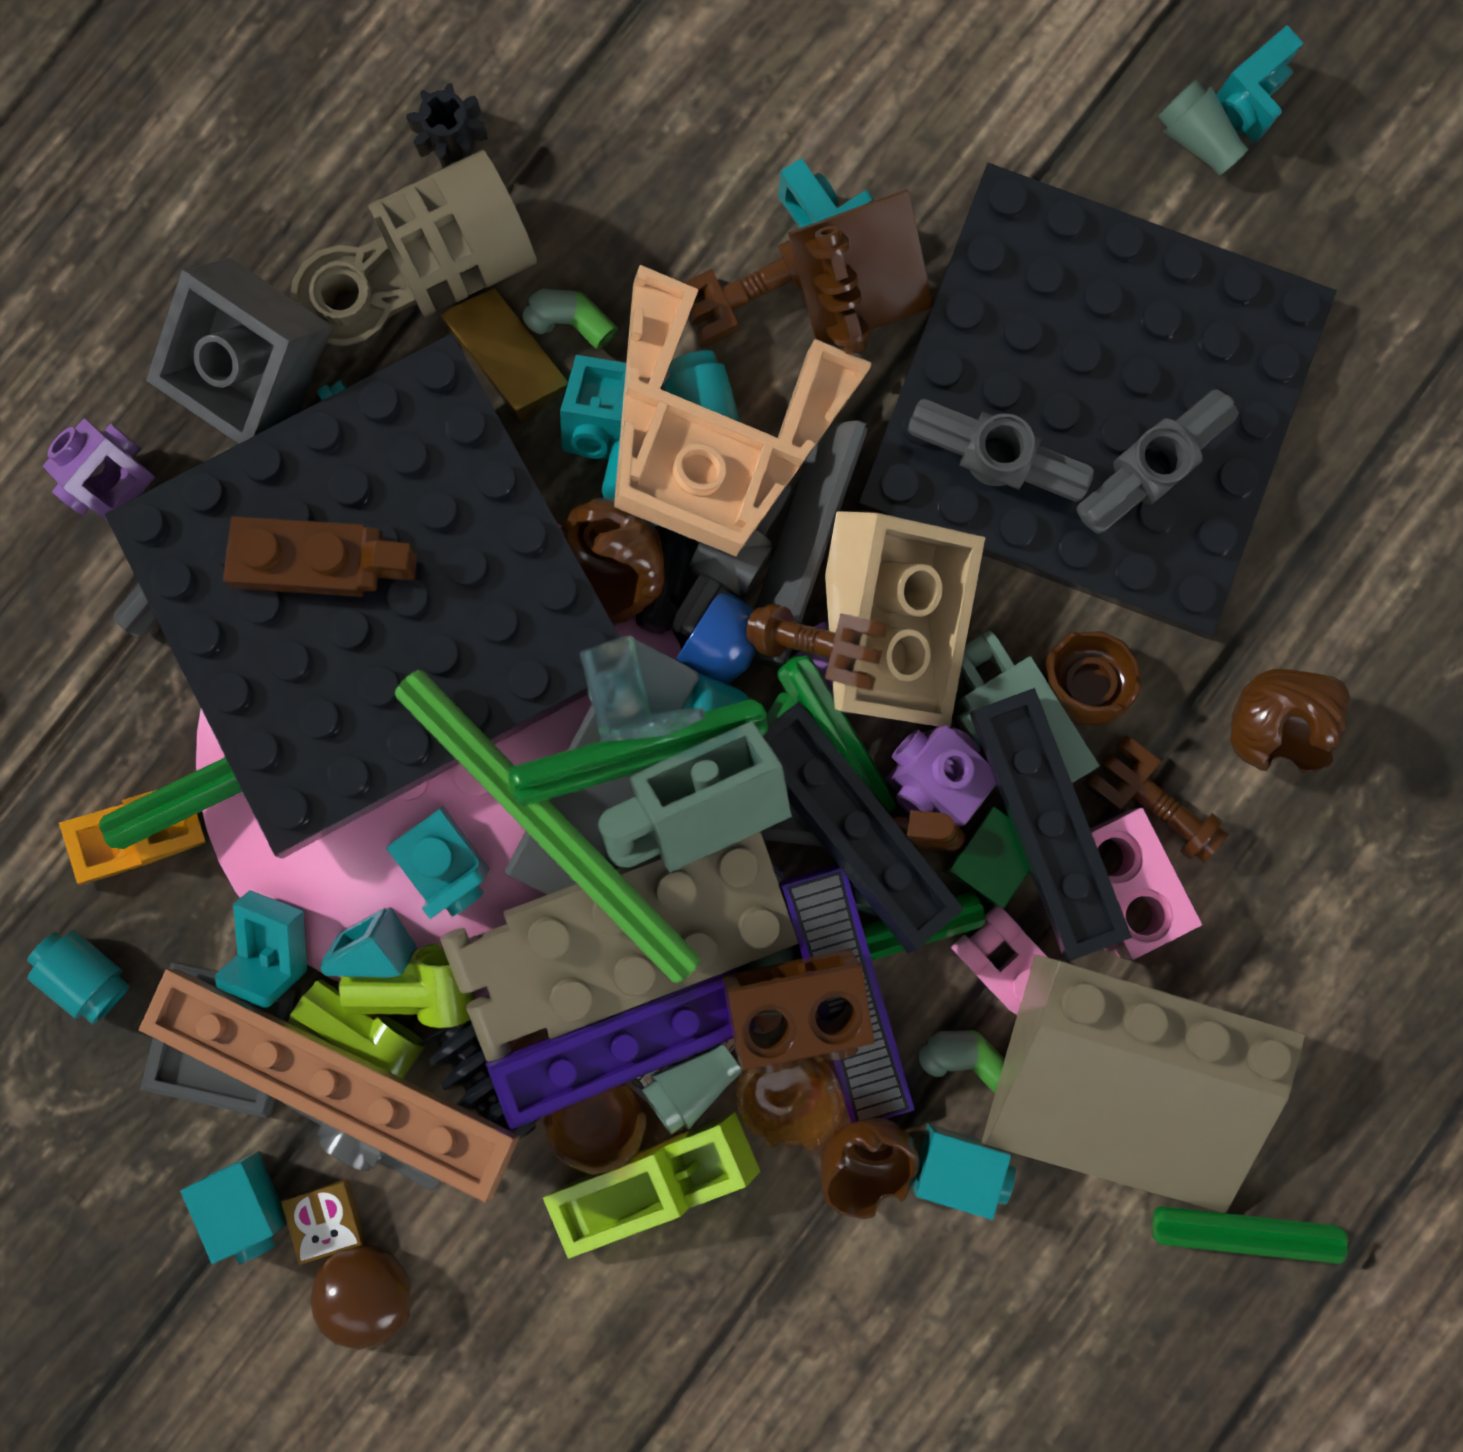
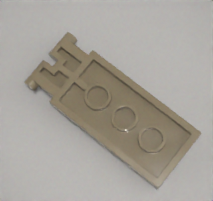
(572, 965)

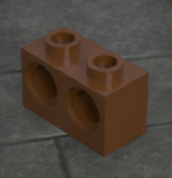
(796, 992)

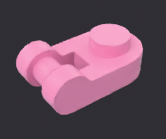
(1011, 979)

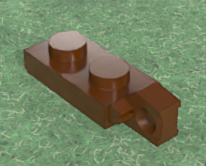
(312, 557)

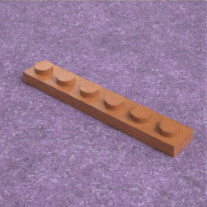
(330, 1084)

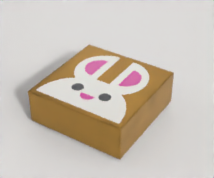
(323, 1221)

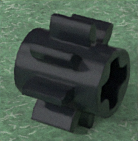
(447, 108)

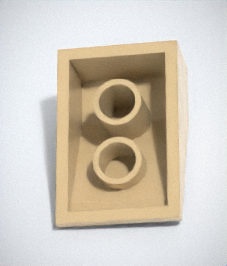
(925, 589)

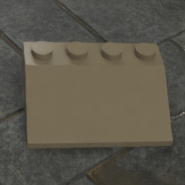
(1139, 1085)

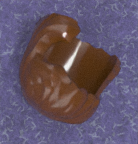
(617, 555)
(1290, 718)

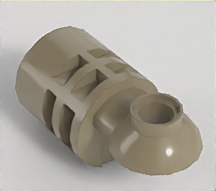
(434, 250)

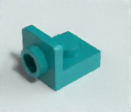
(1249, 87)
(811, 196)
(592, 407)
(440, 863)

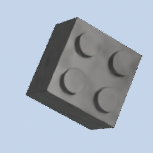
(236, 349)

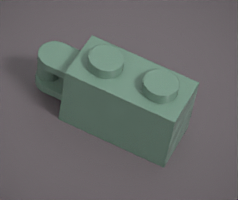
(1012, 681)
(698, 802)

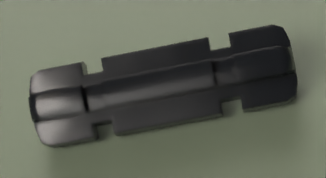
(677, 558)

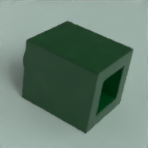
(991, 860)

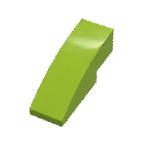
(653, 1186)

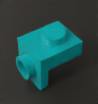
(268, 950)

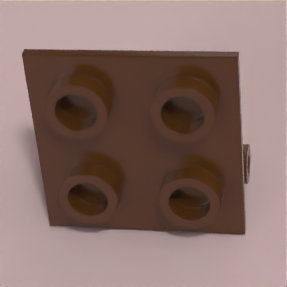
(861, 270)

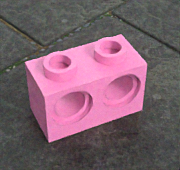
(1147, 875)

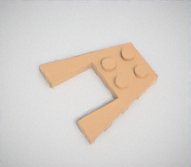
(698, 466)

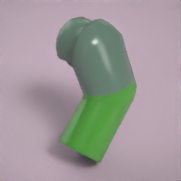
(570, 308)
(962, 1051)

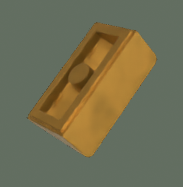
(505, 353)

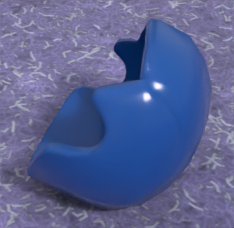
(720, 640)

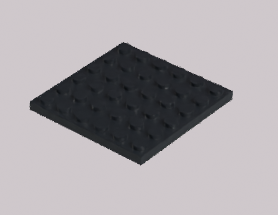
(1092, 340)
(311, 679)

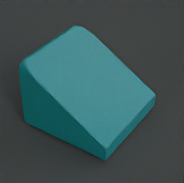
(370, 948)

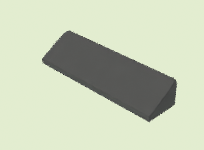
(810, 524)
(667, 689)

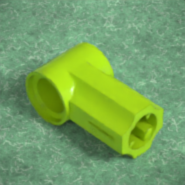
(423, 990)
(364, 1035)

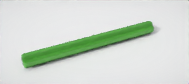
(549, 828)

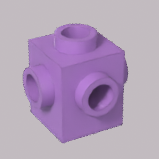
(96, 468)
(941, 773)

